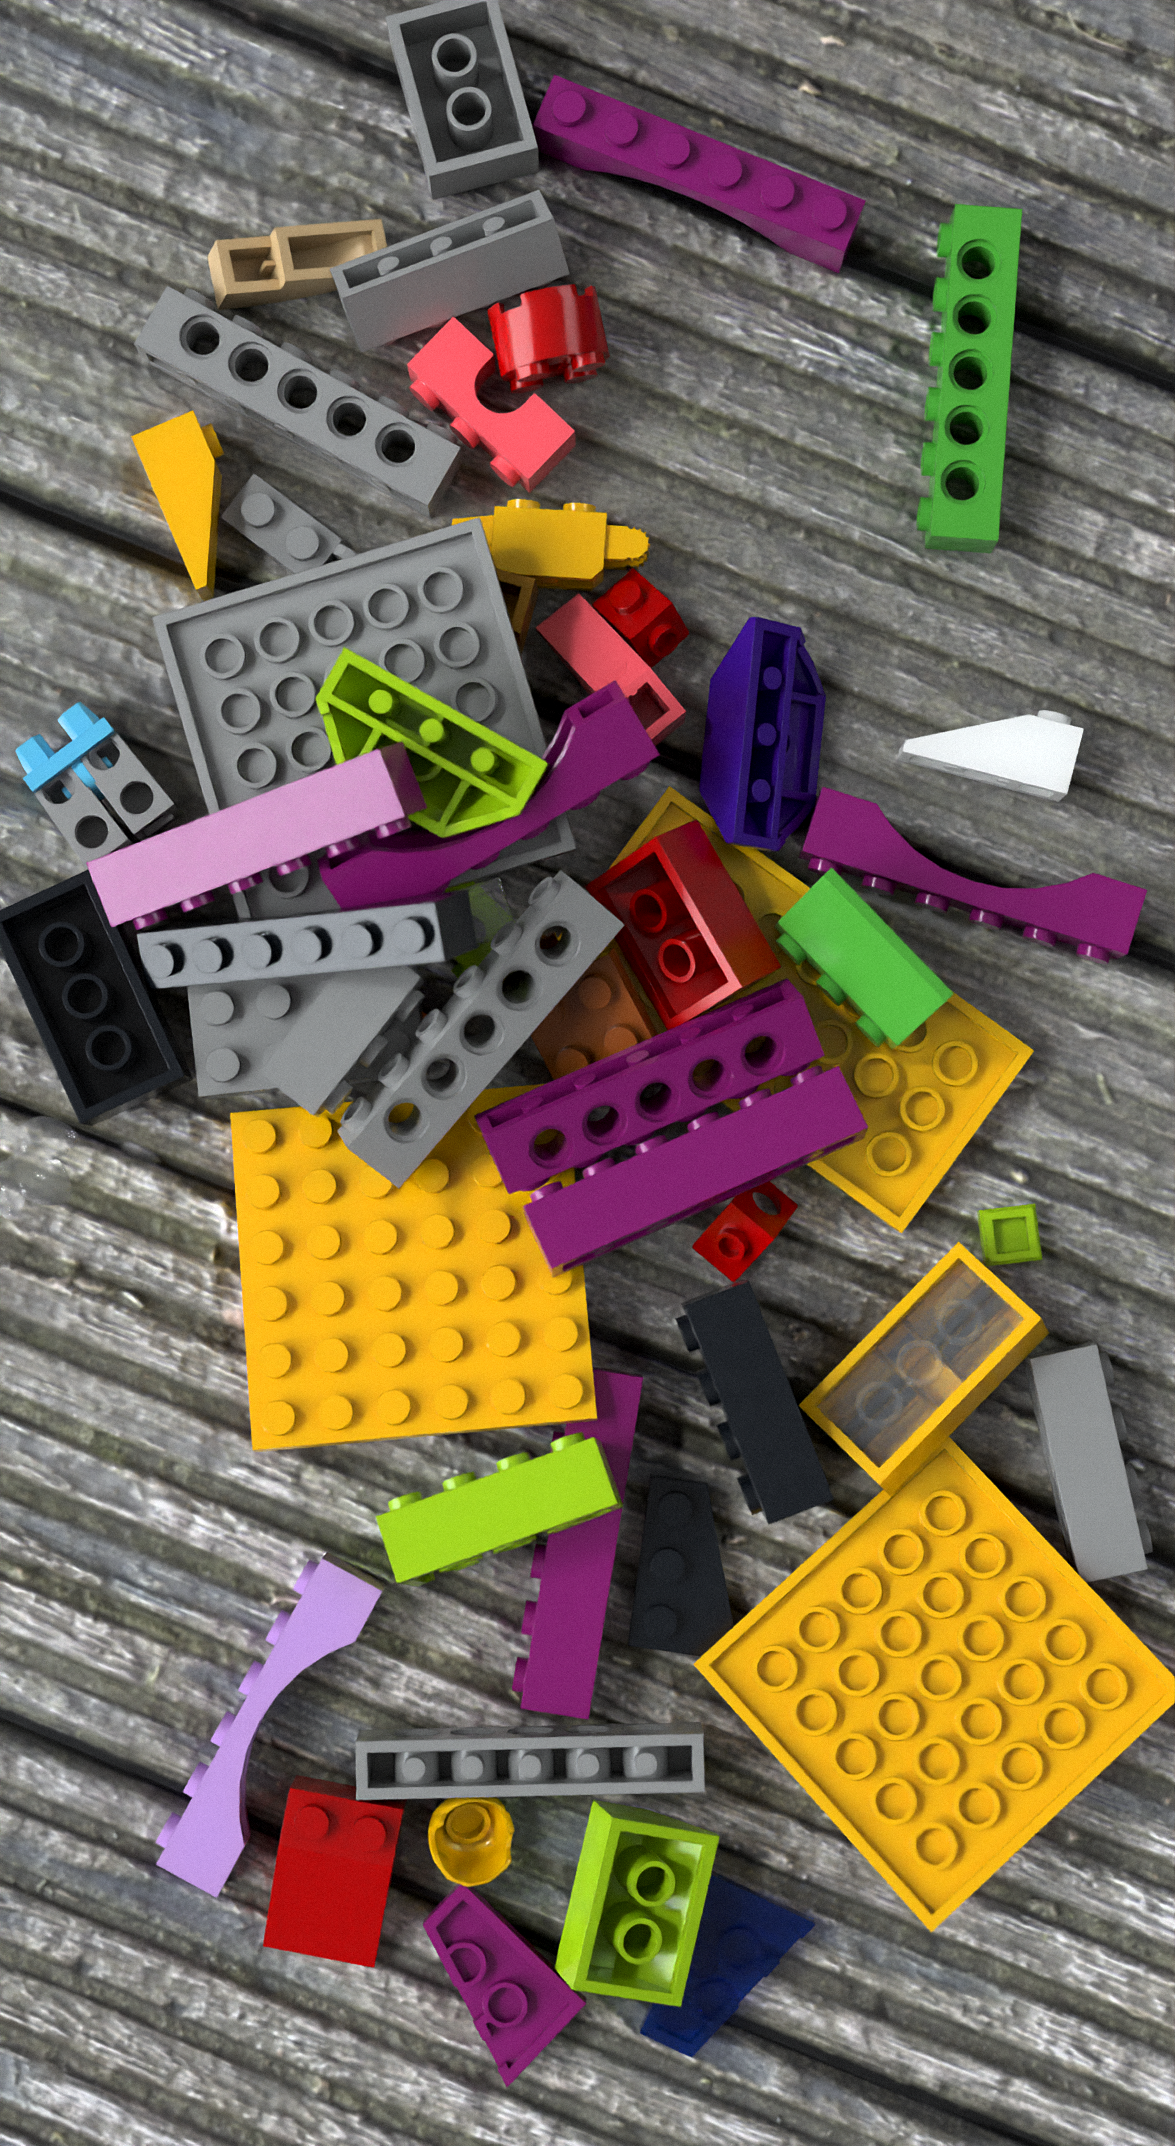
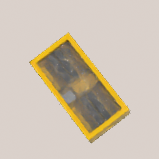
(924, 1368)

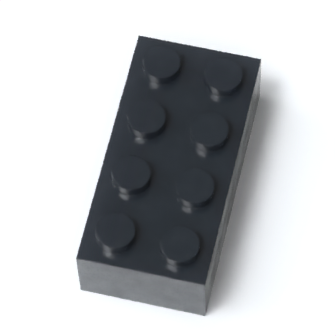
(90, 1000)
(757, 1402)

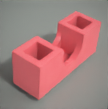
(521, 442)

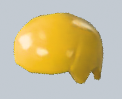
(471, 1839)

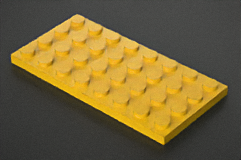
(915, 1098)

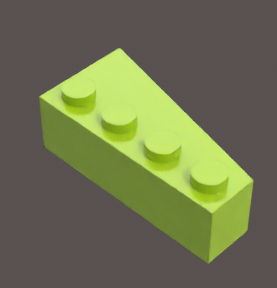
(498, 1510)

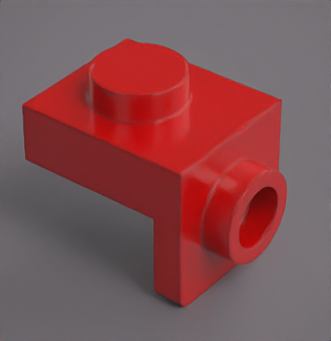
(642, 617)

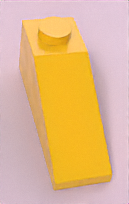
(188, 488)

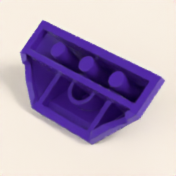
(763, 736)

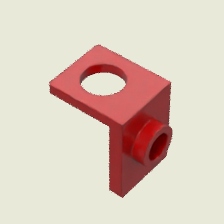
(743, 1231)

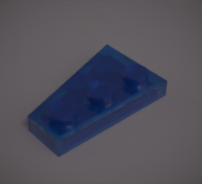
(735, 1947)

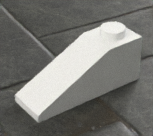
(1013, 753)

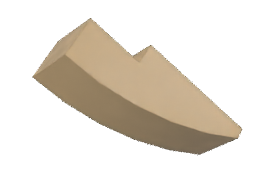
(288, 262)

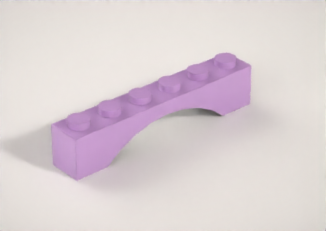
(216, 1824)

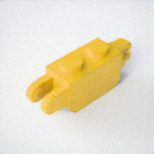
(560, 546)

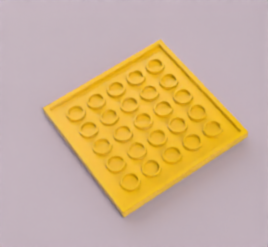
(396, 1303)
(939, 1681)

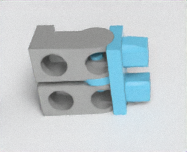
(85, 773)

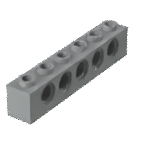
(186, 317)
(475, 1060)
(530, 1761)

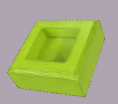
(1009, 1235)

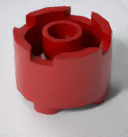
(549, 337)

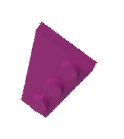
(503, 1979)

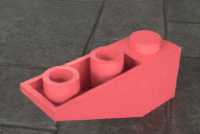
(600, 656)

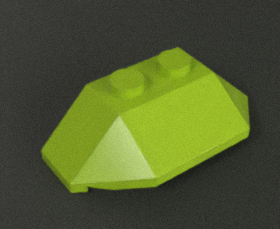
(461, 766)

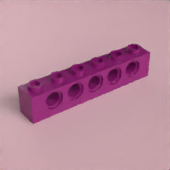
(620, 1078)

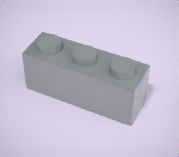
(341, 1033)

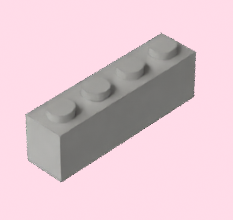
(450, 271)
(1086, 1461)

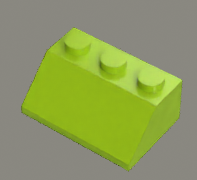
(635, 1904)

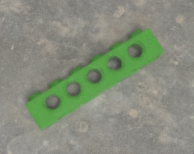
(993, 239)

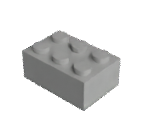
(463, 95)

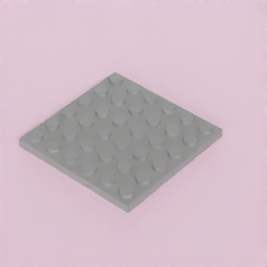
(259, 656)

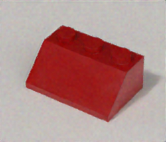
(684, 925)

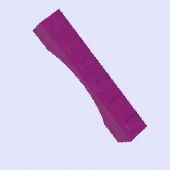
(629, 142)
(592, 748)
(859, 840)

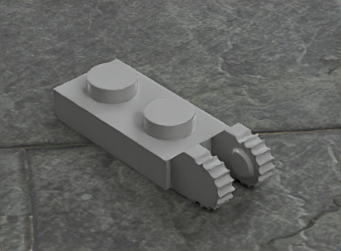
(282, 528)

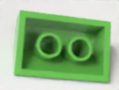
(860, 961)

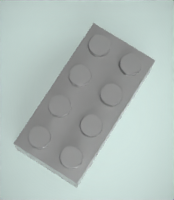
(245, 1021)

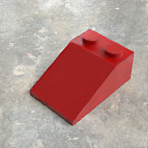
(333, 1872)

